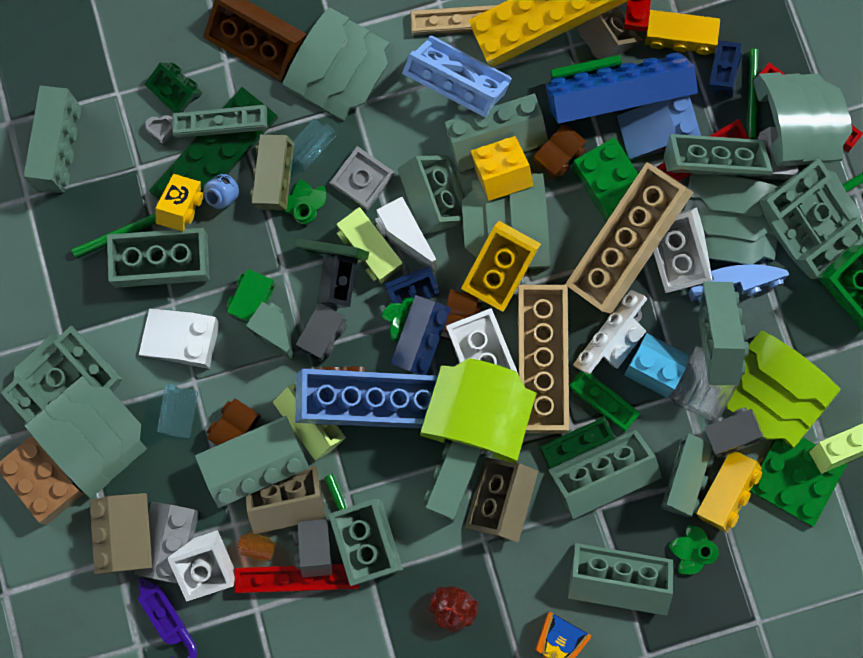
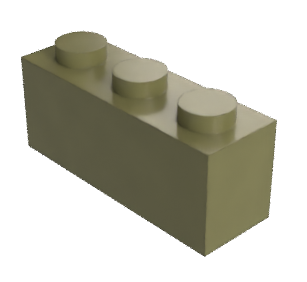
(272, 172)

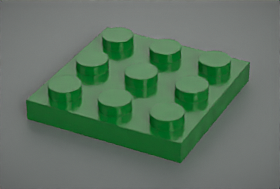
(794, 481)

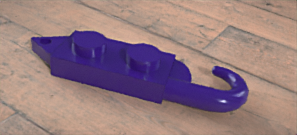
(165, 617)

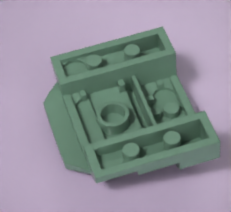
(337, 65)
(807, 116)
(520, 210)
(733, 218)
(813, 218)
(53, 369)
(88, 434)

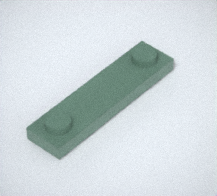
(220, 121)

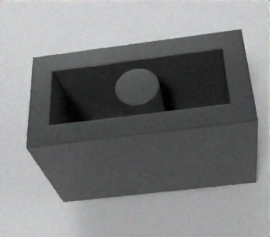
(321, 333)
(734, 432)
(314, 548)

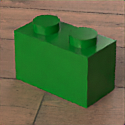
(251, 292)

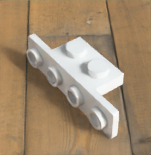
(615, 337)

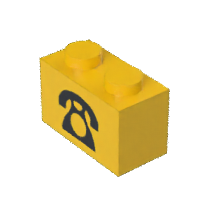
(179, 202)

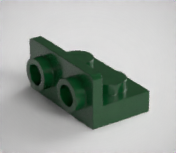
(172, 86)

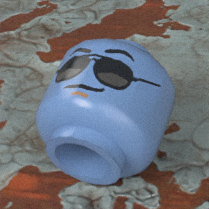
(221, 191)

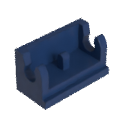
(726, 67)
(416, 283)

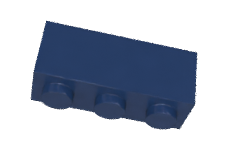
(420, 335)

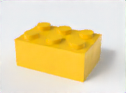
(500, 266)

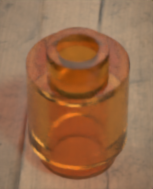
(256, 546)

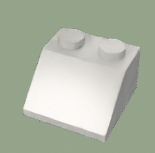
(202, 566)

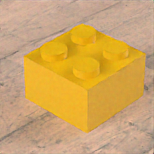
(502, 168)

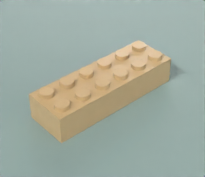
(629, 238)
(544, 355)

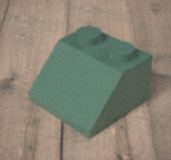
(272, 328)

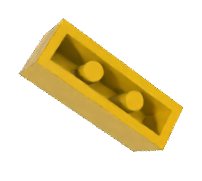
(682, 32)
(730, 491)

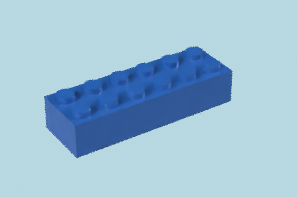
(621, 87)

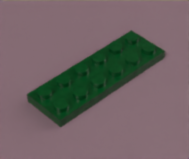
(215, 153)

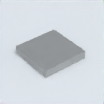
(362, 178)

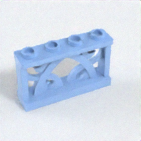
(457, 75)

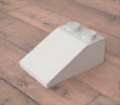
(403, 232)
(683, 253)
(180, 337)
(480, 339)

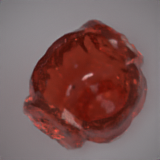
(453, 608)

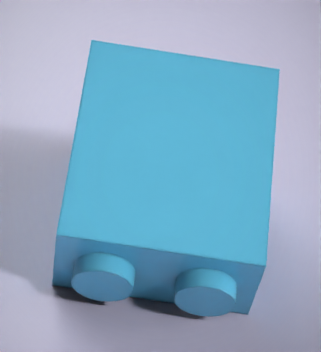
(657, 365)

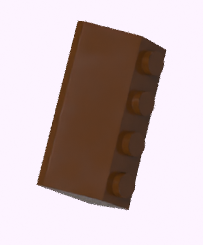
(254, 36)

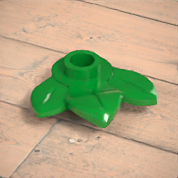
(305, 199)
(397, 315)
(690, 549)

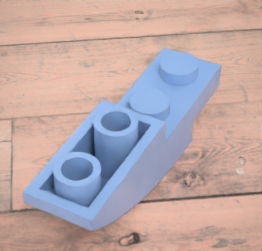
(745, 278)

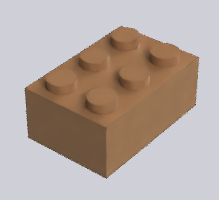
(39, 481)

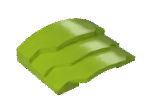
(782, 389)
(480, 408)

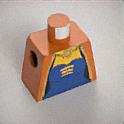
(560, 638)

